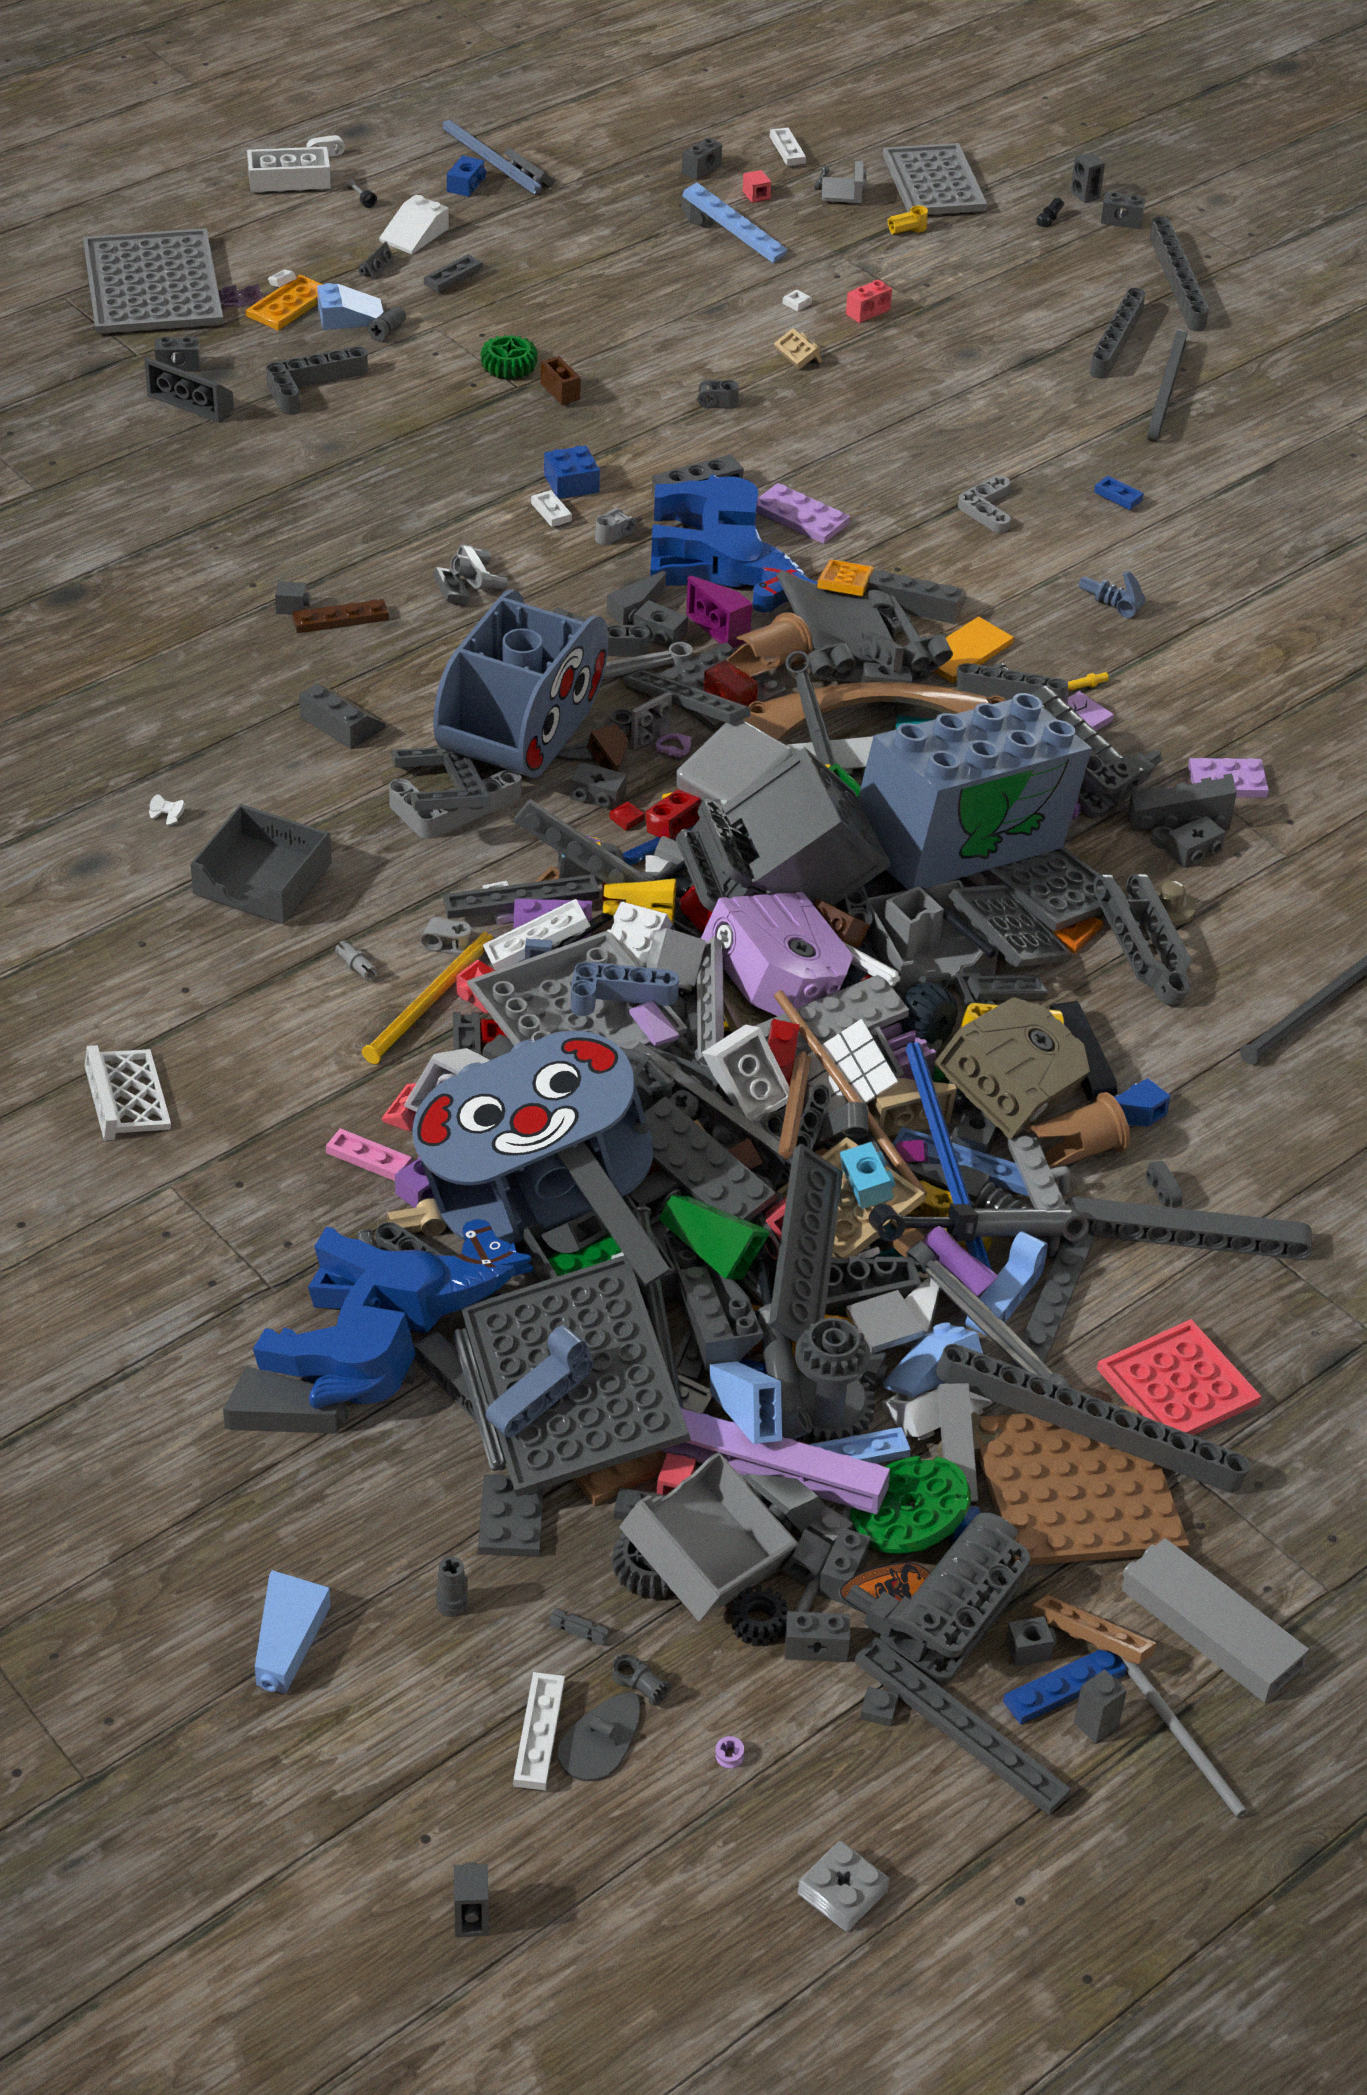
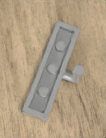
(1037, 1175)

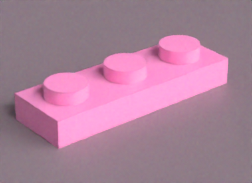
(367, 1154)

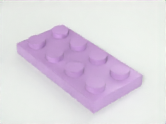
(801, 513)

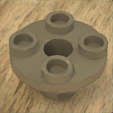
(1177, 902)

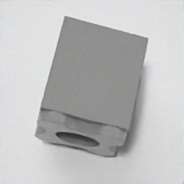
(910, 925)
(677, 953)

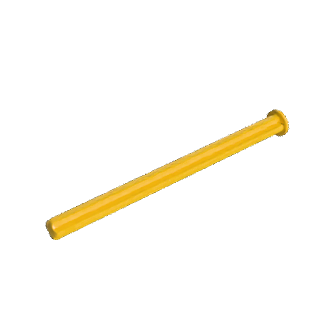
(386, 1039)

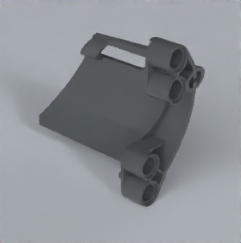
(837, 629)

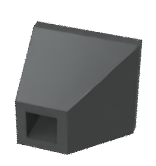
(787, 1499)

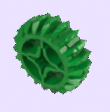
(509, 356)

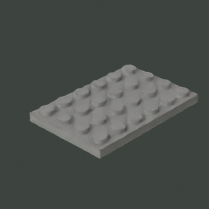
(934, 178)

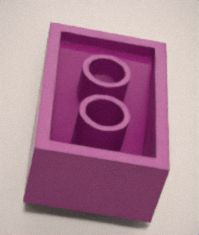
(718, 610)

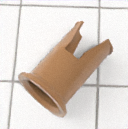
(772, 644)
(1085, 1131)

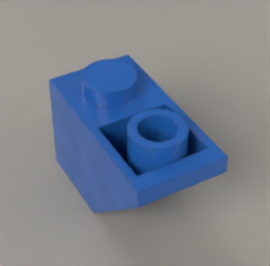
(1144, 1103)

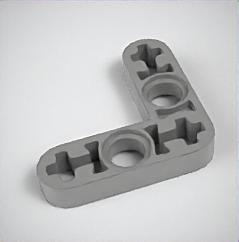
(974, 503)

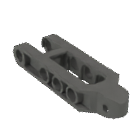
(1147, 910)

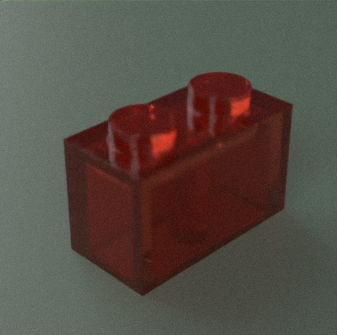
(730, 683)

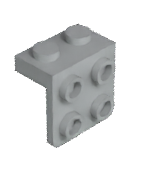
(845, 189)

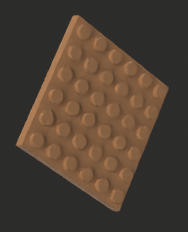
(1074, 1493)

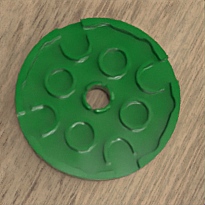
(940, 1506)

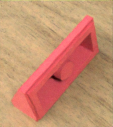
(398, 1114)

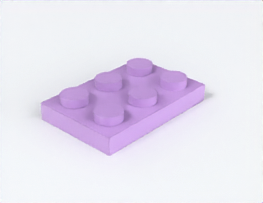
(1247, 774)

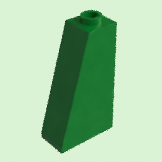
(715, 1235)

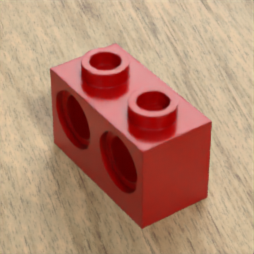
(673, 814)

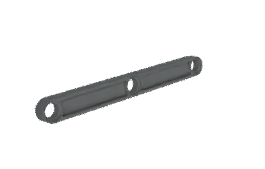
(1167, 385)

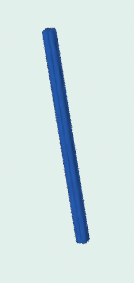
(942, 1140)

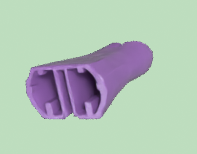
(959, 1262)

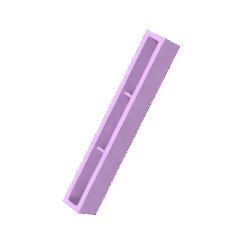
(822, 1471)

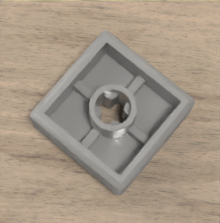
(860, 1890)

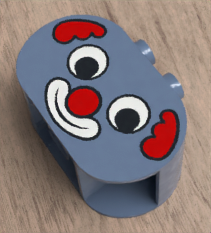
(520, 685)
(499, 1123)

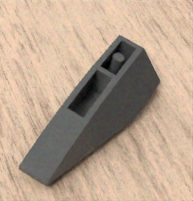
(714, 1307)

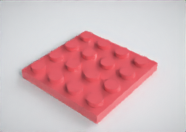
(1179, 1380)

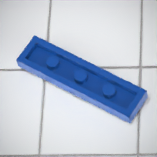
(1060, 1685)

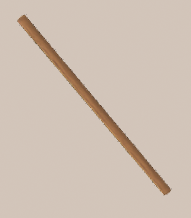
(846, 1089)

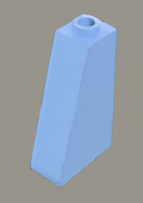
(749, 1399)
(288, 1627)

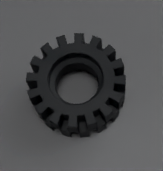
(756, 1630)

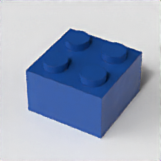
(571, 472)

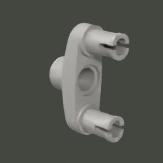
(469, 565)

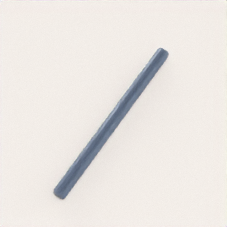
(492, 157)

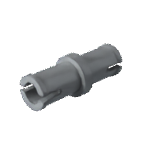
(356, 960)

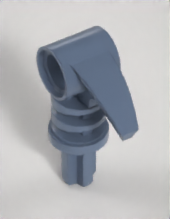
(1125, 601)

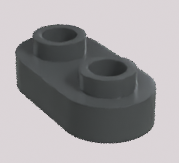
(1164, 1184)

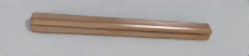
(794, 1105)

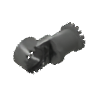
(642, 1679)

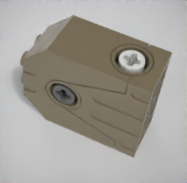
(1015, 1064)

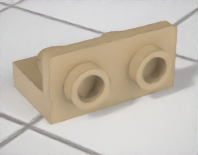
(798, 348)

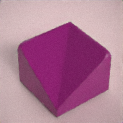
(913, 1150)

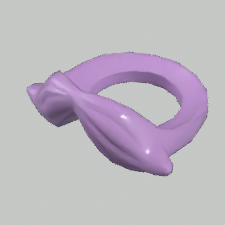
(671, 750)

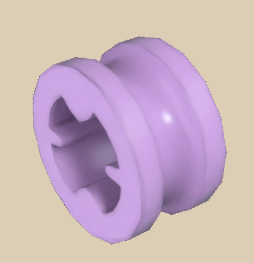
(729, 1742)

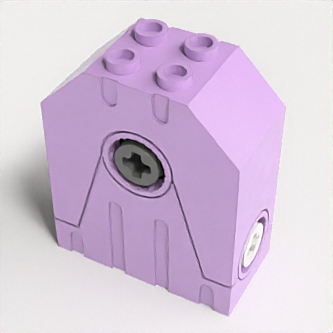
(778, 946)

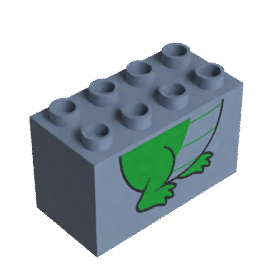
(972, 789)

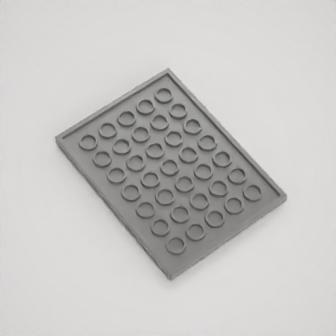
(152, 281)

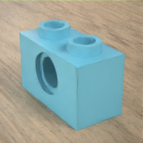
(867, 1175)

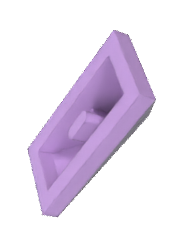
(654, 1023)

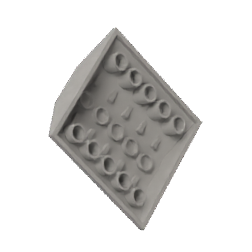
(535, 996)

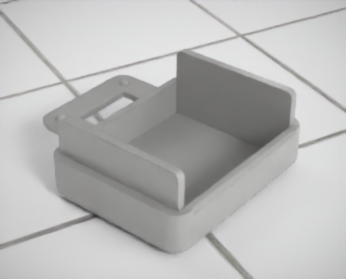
(730, 762)

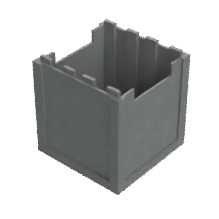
(807, 831)

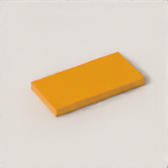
(285, 303)
(845, 577)
(973, 644)

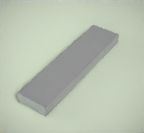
(957, 1430)

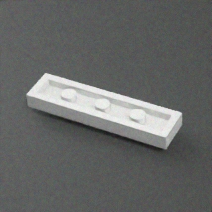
(539, 1731)

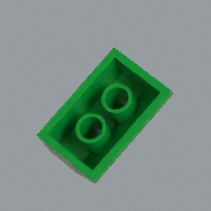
(592, 1254)

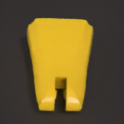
(653, 895)

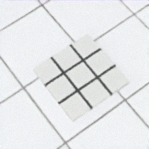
(859, 1062)

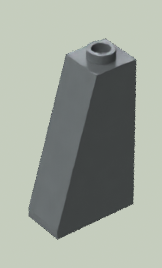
(278, 1404)

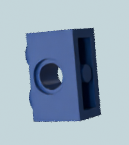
(465, 175)

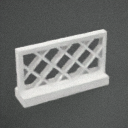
(105, 1092)

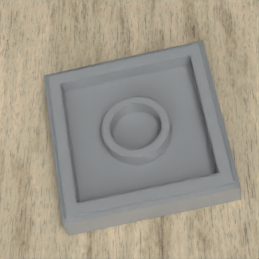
(885, 1321)

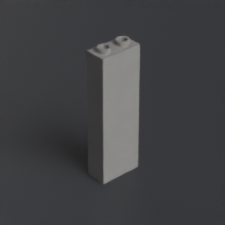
(1214, 1619)

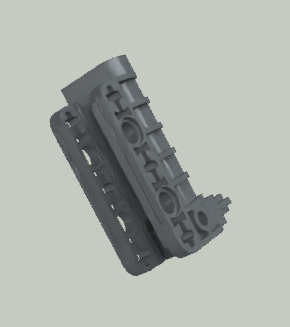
(1108, 774)
(718, 856)
(951, 1599)

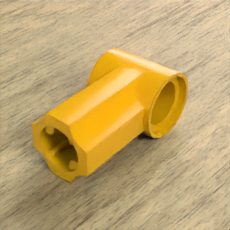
(914, 220)

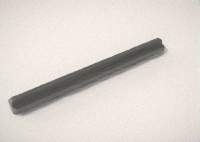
(479, 1399)

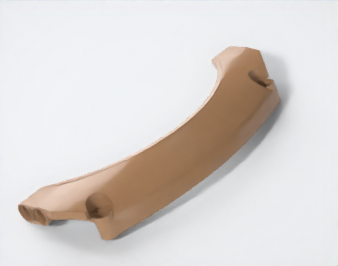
(784, 714)

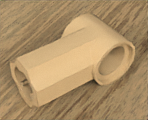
(423, 1218)

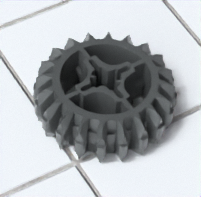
(636, 1570)

